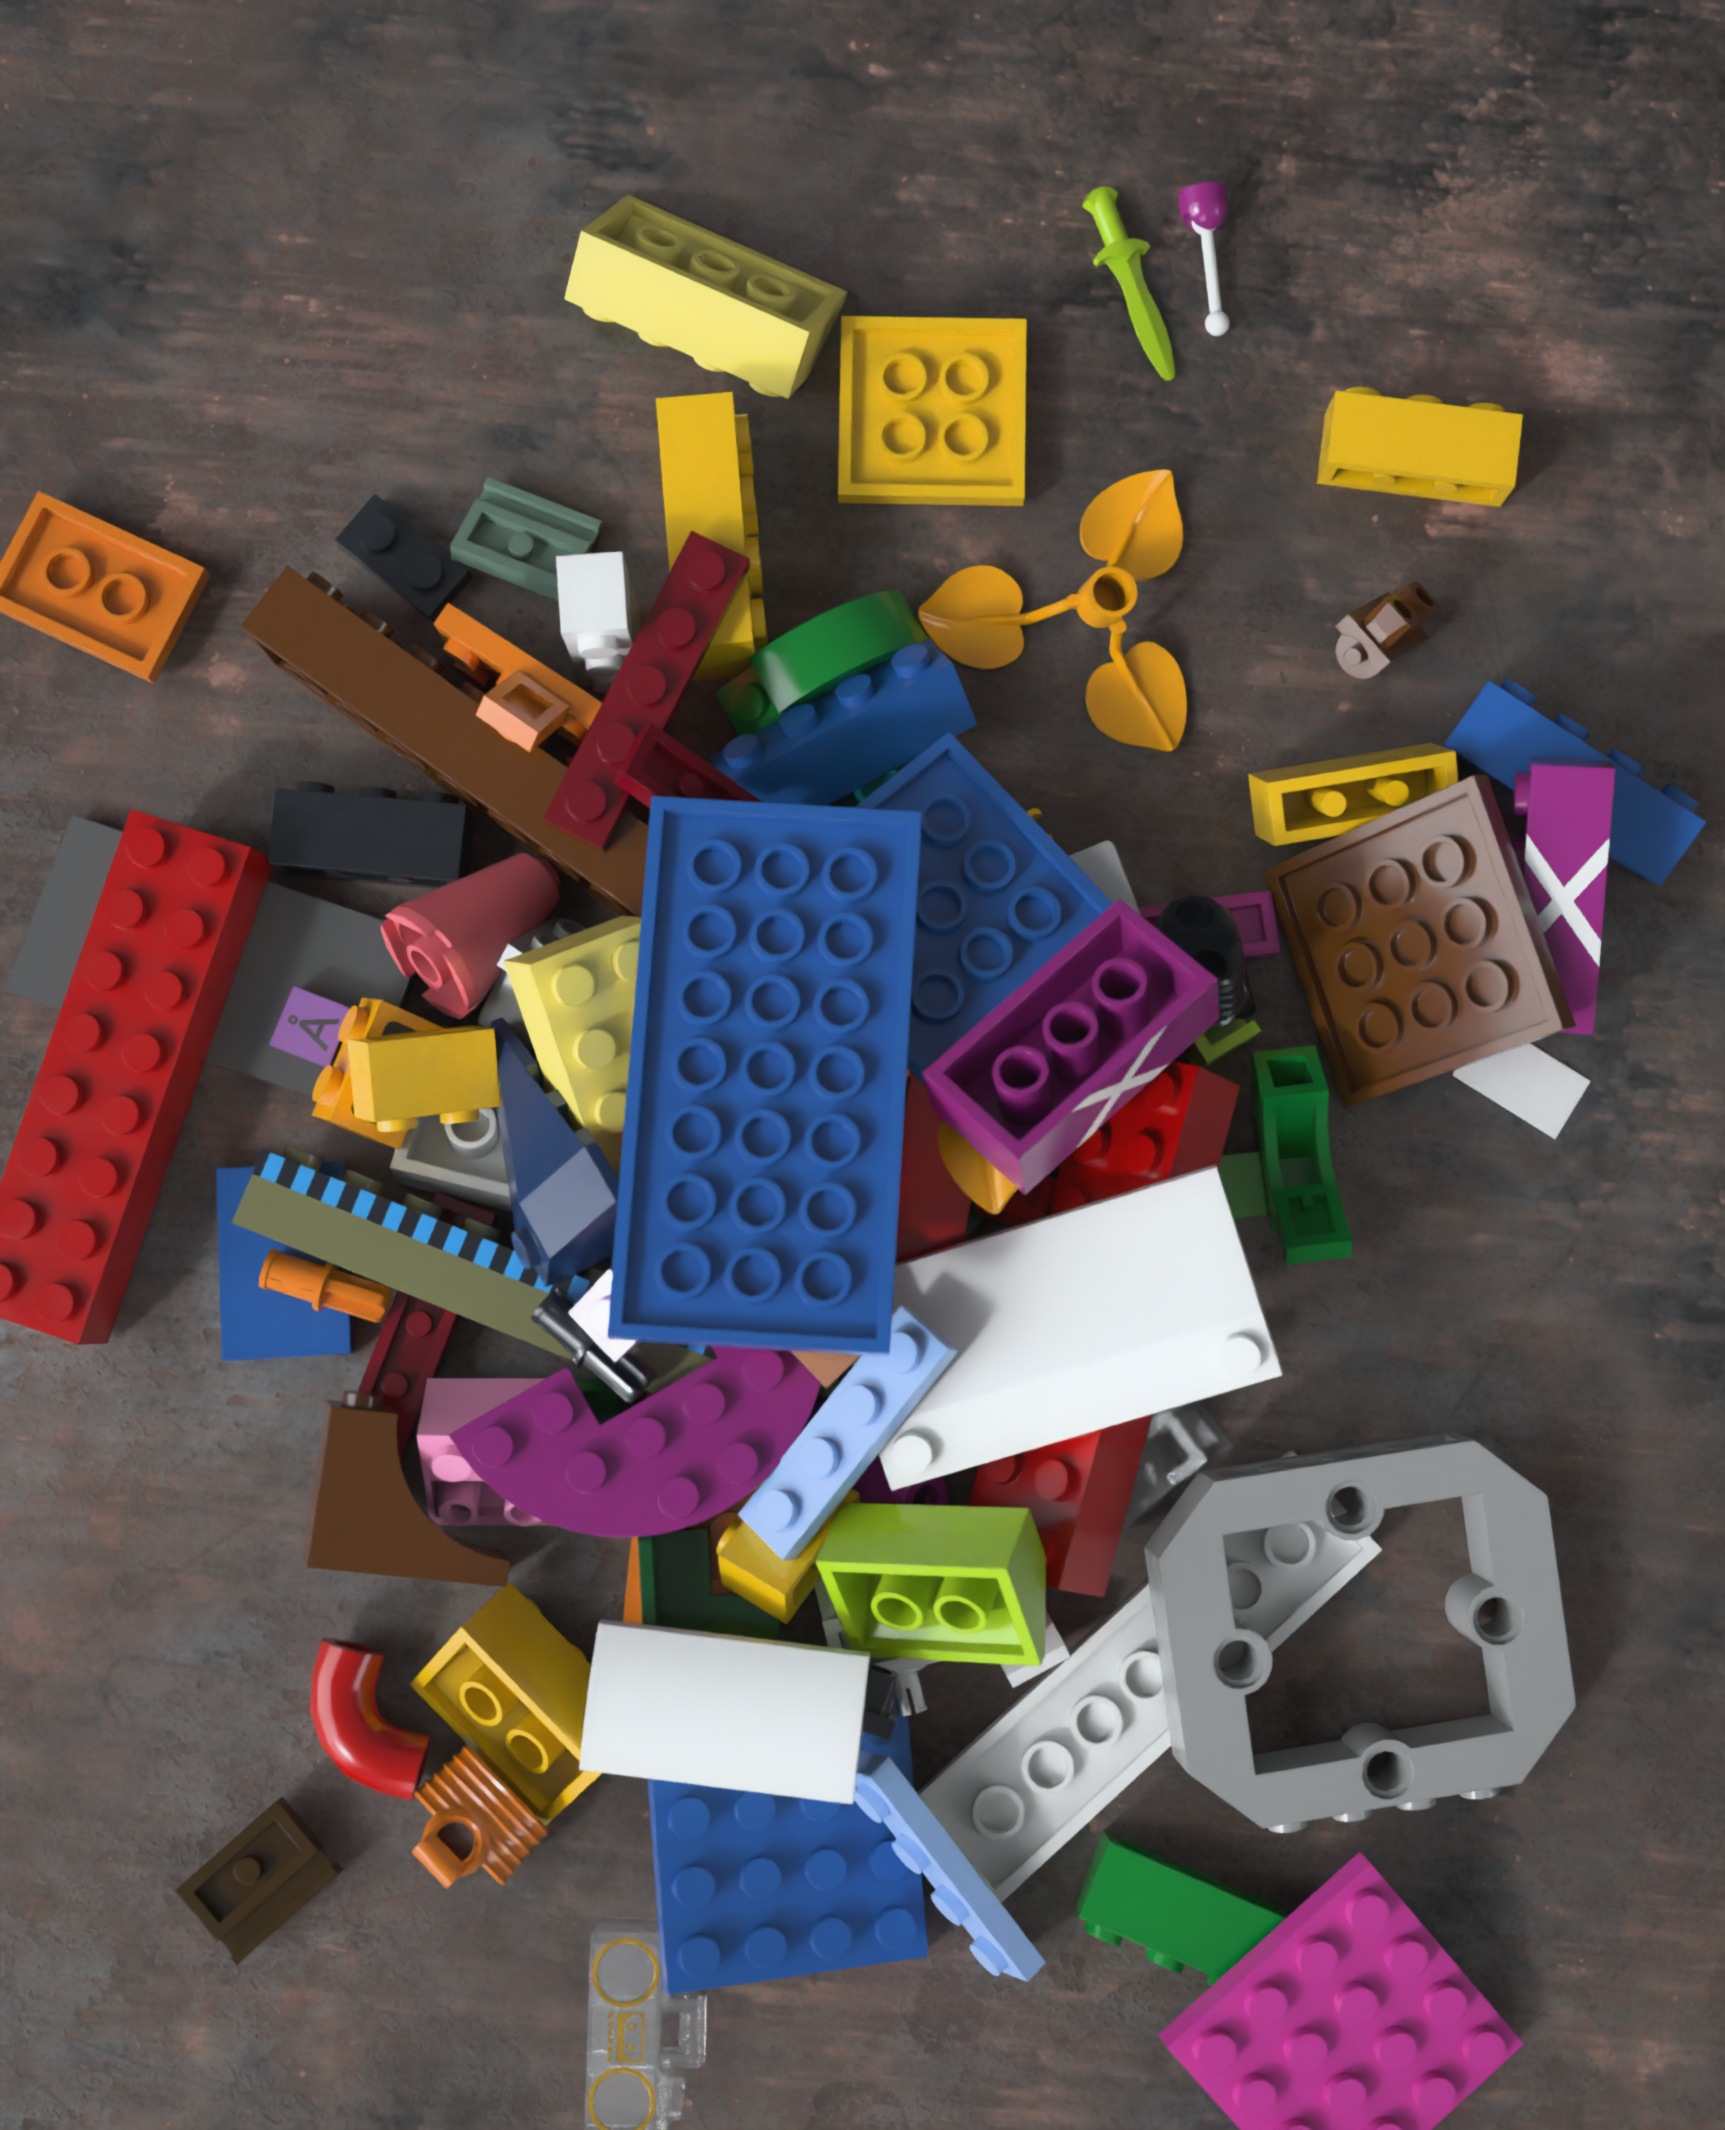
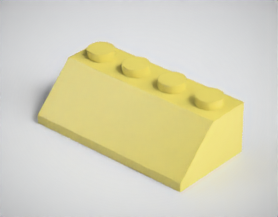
(703, 296)

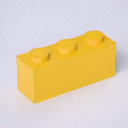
(1420, 447)
(1345, 792)

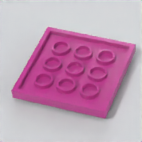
(1342, 2020)

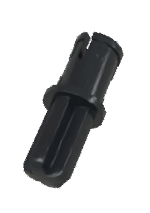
(625, 1376)

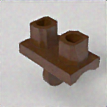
(1384, 631)

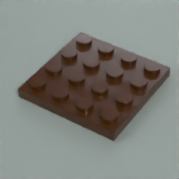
(1418, 943)

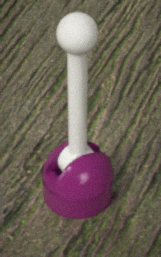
(1202, 211)

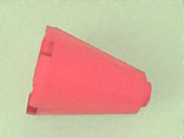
(464, 927)

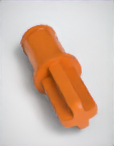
(325, 1286)

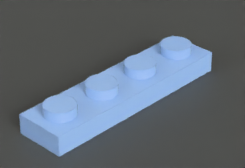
(846, 1435)
(929, 1849)

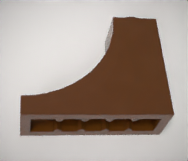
(366, 1514)

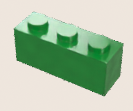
(1170, 1909)

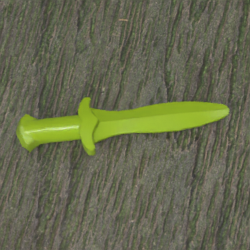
(1123, 259)

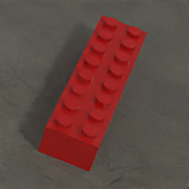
(121, 1073)
(1085, 1482)

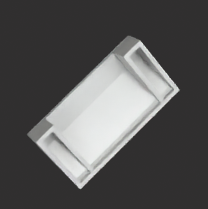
(1080, 1325)

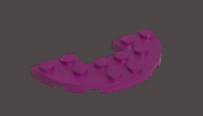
(653, 1465)

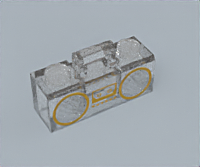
(626, 2050)

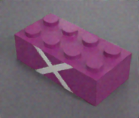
(1565, 867)
(1072, 1045)

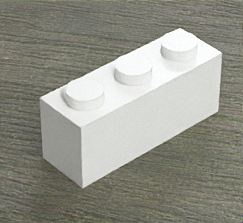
(597, 614)

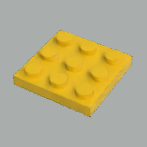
(932, 411)

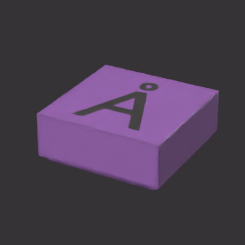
(310, 1027)

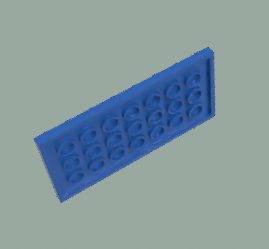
(767, 1078)

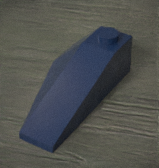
(555, 1177)

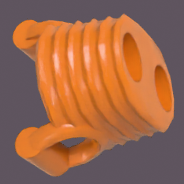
(476, 1797)

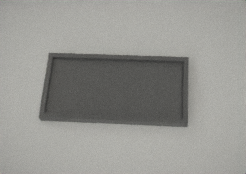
(290, 944)

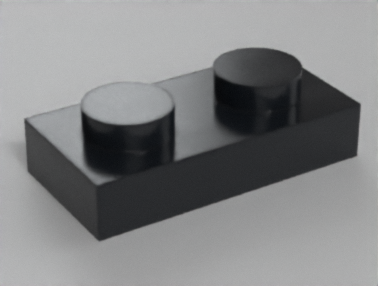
(403, 558)

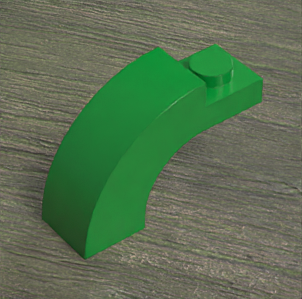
(819, 657)
(1296, 1155)

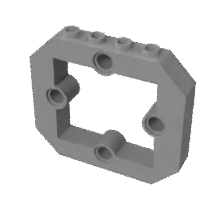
(1520, 1645)

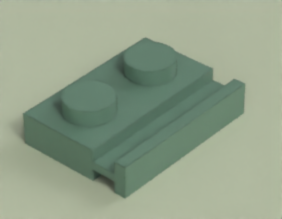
(520, 536)

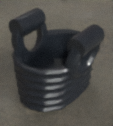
(1213, 940)

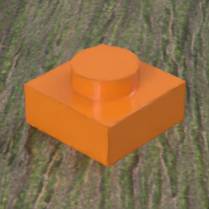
(522, 710)

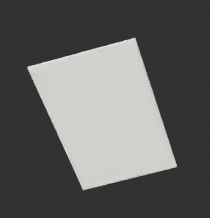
(1528, 1086)

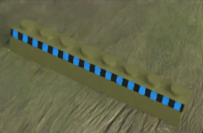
(422, 1255)

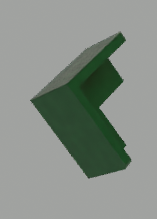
(679, 1589)

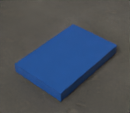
(263, 1321)

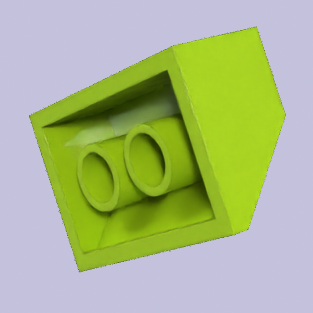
(938, 1582)

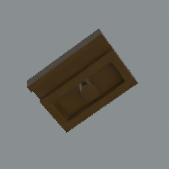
(258, 1880)

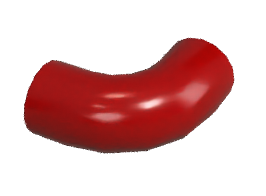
(352, 1727)

